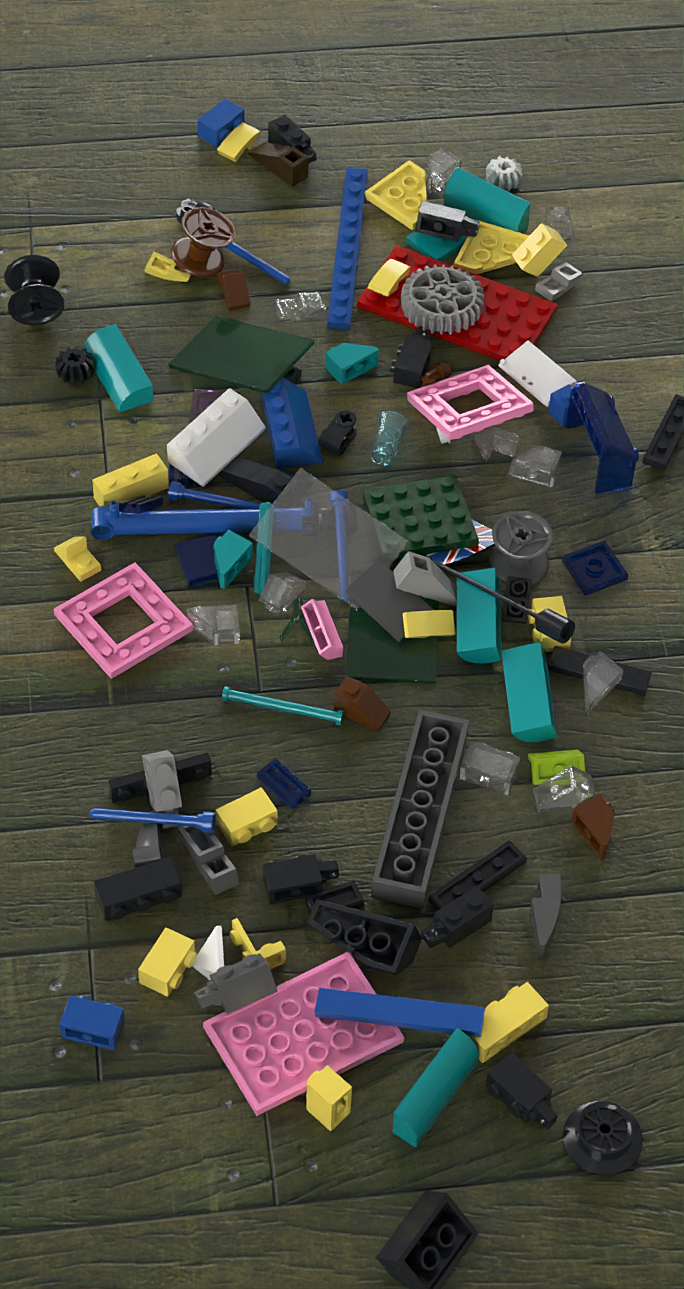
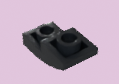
(518, 591)

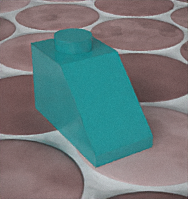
(350, 361)
(231, 556)

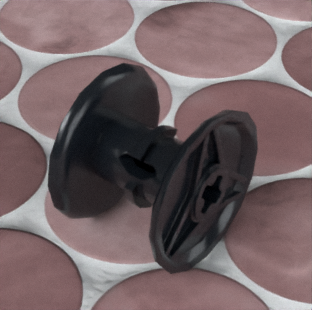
(34, 296)

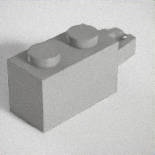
(162, 783)

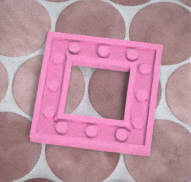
(432, 402)
(112, 657)

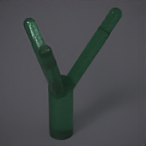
(297, 617)

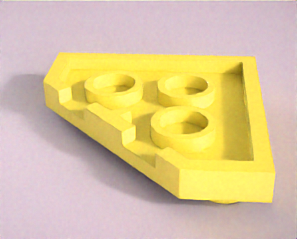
(400, 193)
(489, 249)

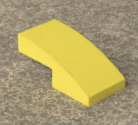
(238, 140)
(165, 268)
(388, 277)
(428, 623)

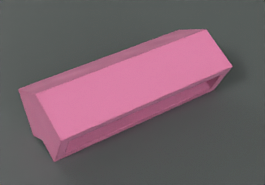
(322, 629)

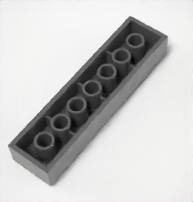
(420, 810)

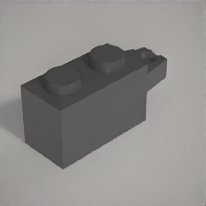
(238, 984)

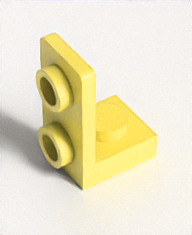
(273, 953)

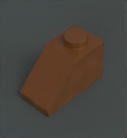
(360, 704)
(594, 823)

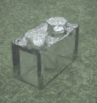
(490, 767)

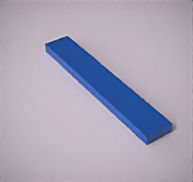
(399, 1012)

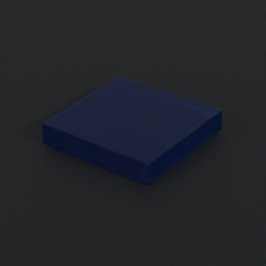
(198, 559)
(595, 568)

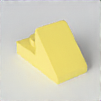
(78, 558)

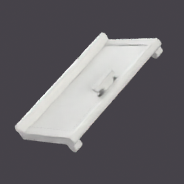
(540, 372)

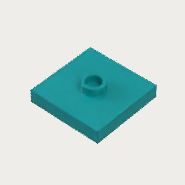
(434, 246)

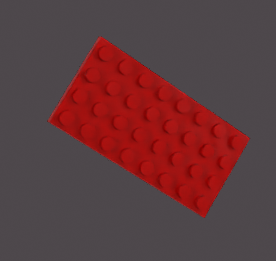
(506, 320)

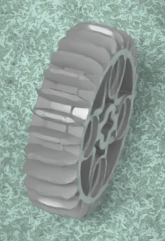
(442, 299)

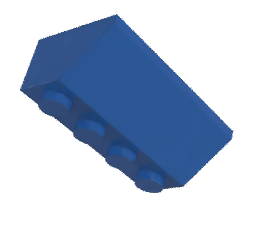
(290, 426)

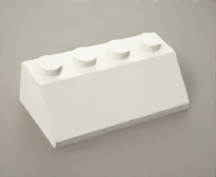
(215, 437)

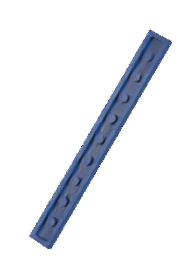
(347, 249)

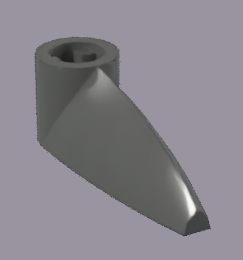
(149, 844)

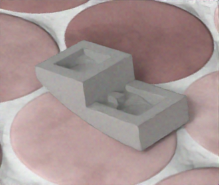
(559, 282)

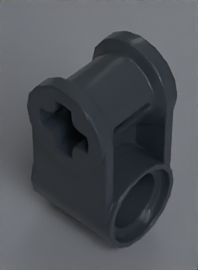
(339, 432)

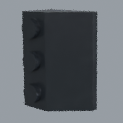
(428, 1242)

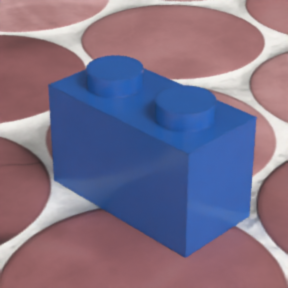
(220, 122)
(92, 1022)

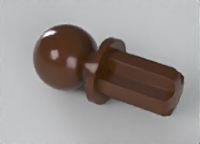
(437, 373)

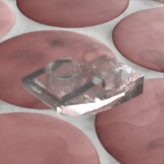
(302, 307)

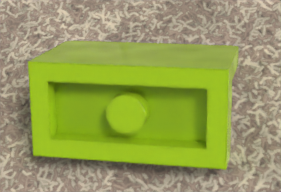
(548, 764)

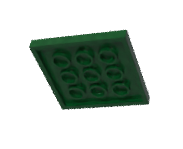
(424, 513)

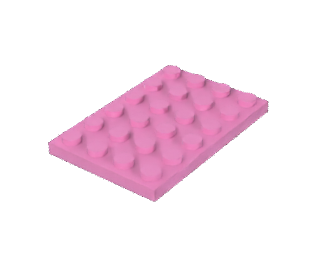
(281, 1043)

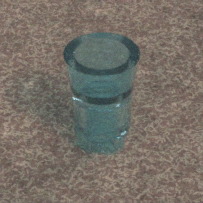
(388, 436)

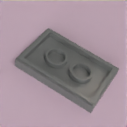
(383, 601)

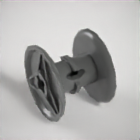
(521, 546)

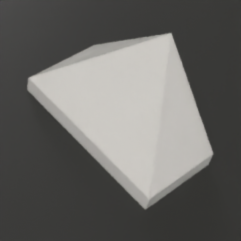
(211, 954)

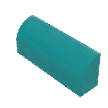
(486, 202)
(119, 369)
(479, 618)
(529, 693)
(435, 1088)

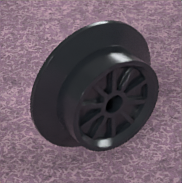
(602, 1138)

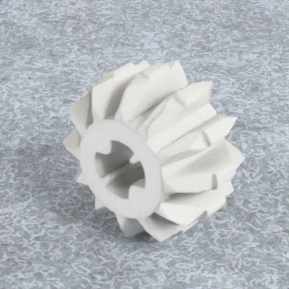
(504, 173)

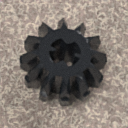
(74, 365)

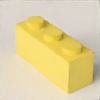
(136, 479)
(509, 1020)

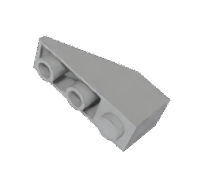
(424, 578)

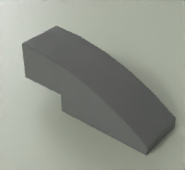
(209, 858)
(545, 911)

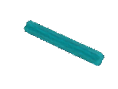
(263, 555)

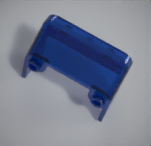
(610, 440)

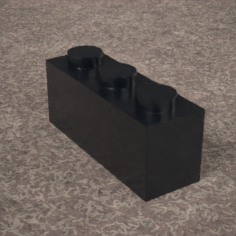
(138, 889)

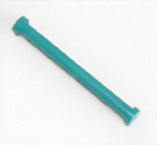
(229, 694)

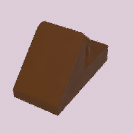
(234, 289)

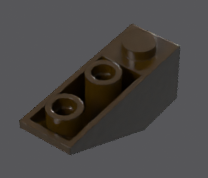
(283, 161)

